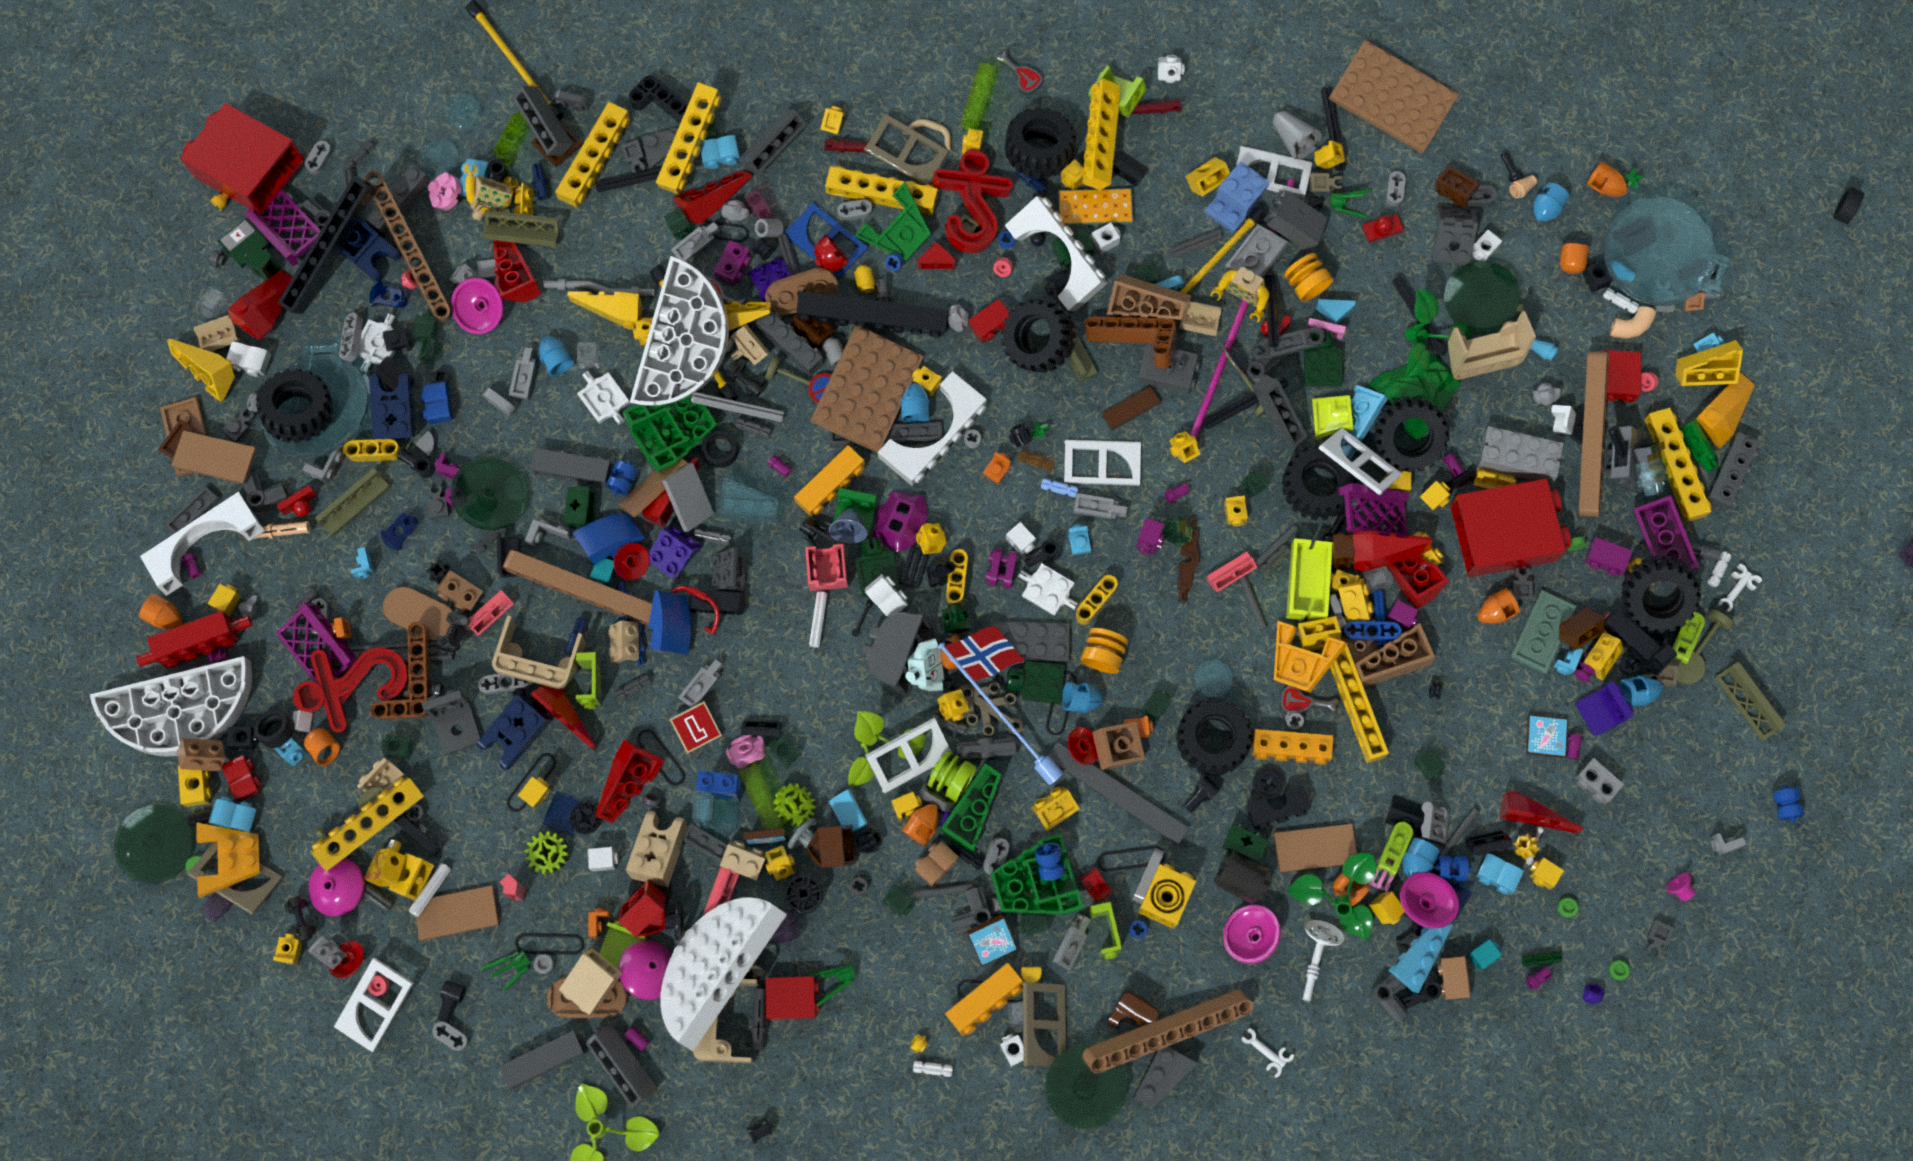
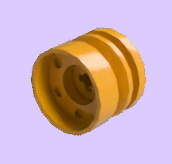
(1308, 277)
(1104, 650)

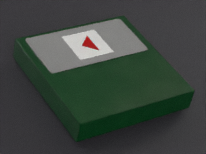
(241, 239)

